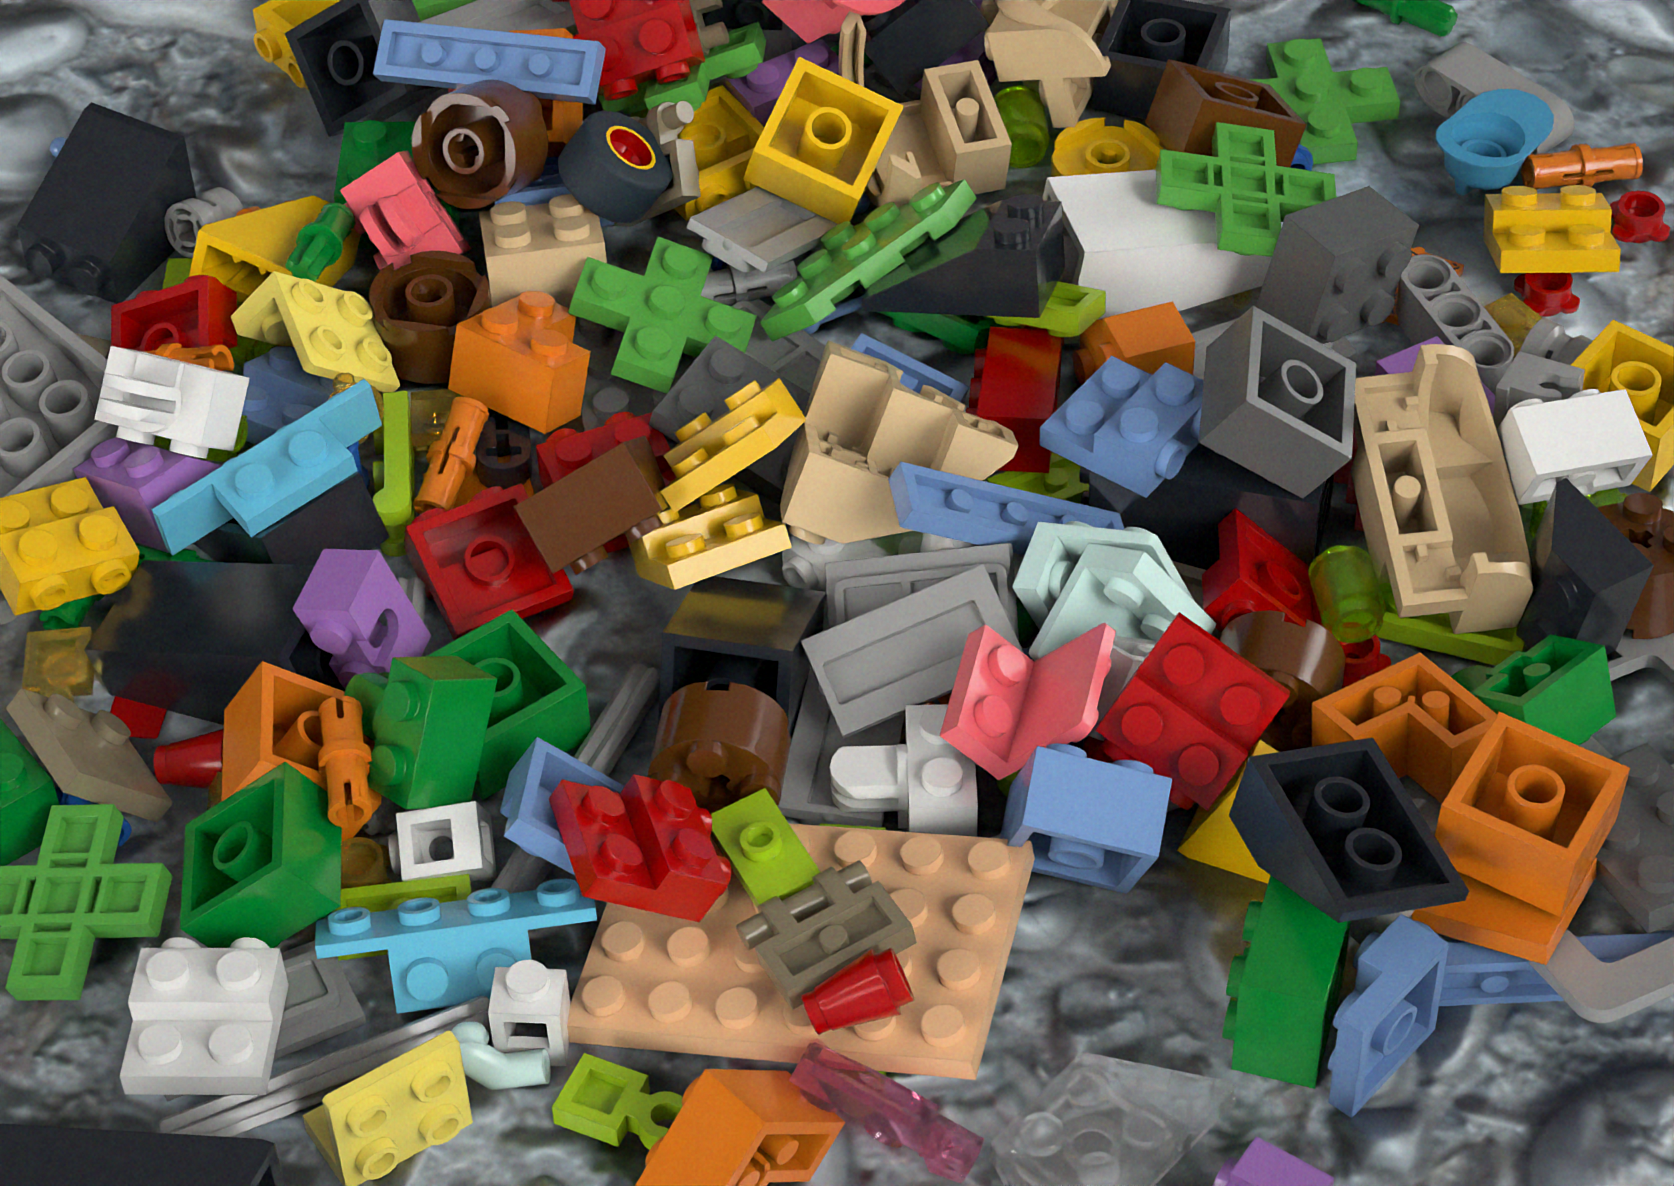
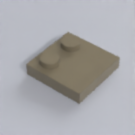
(89, 754)

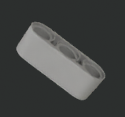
(1467, 72)
(1439, 303)

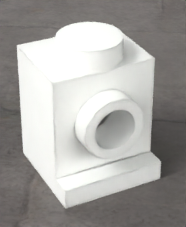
(425, 829)
(530, 995)

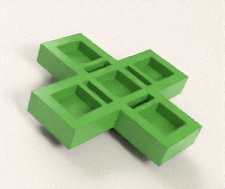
(732, 59)
(1328, 98)
(1240, 187)
(658, 312)
(74, 899)

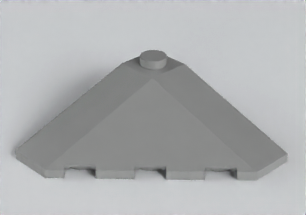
(46, 396)

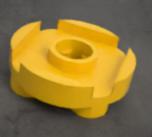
(1091, 141)

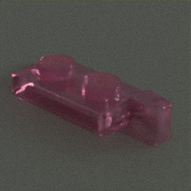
(888, 1110)

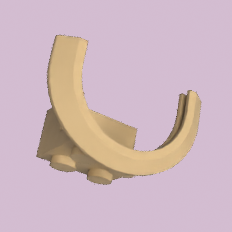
(939, 138)

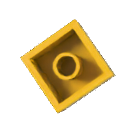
(822, 142)
(1645, 368)

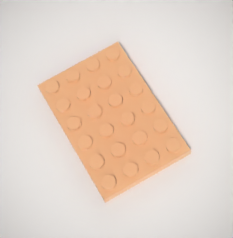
(703, 993)

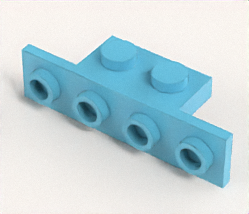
(274, 474)
(451, 948)

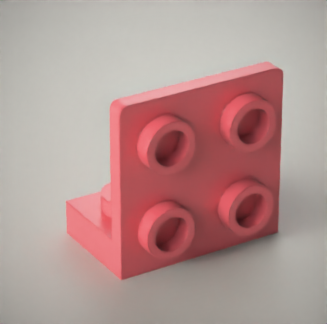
(1013, 704)

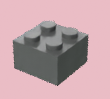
(1338, 265)
(1278, 402)

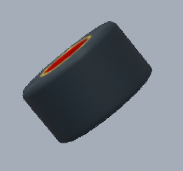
(614, 167)

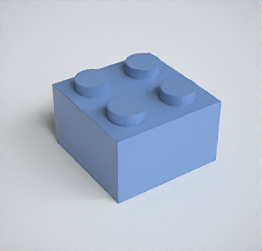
(1087, 816)

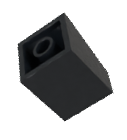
(106, 204)
(744, 637)

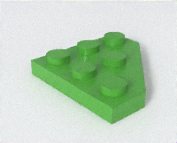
(863, 255)

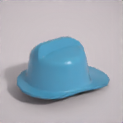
(1492, 138)

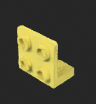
(323, 324)
(392, 1112)

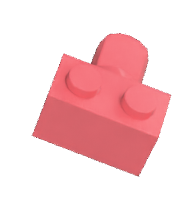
(401, 213)

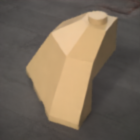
(858, 434)

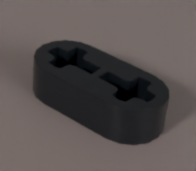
(499, 443)

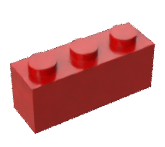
(1019, 389)

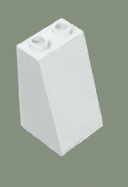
(1143, 249)

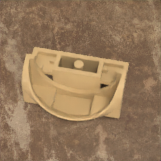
(1050, 49)
(1439, 494)

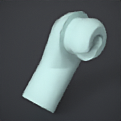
(499, 1069)

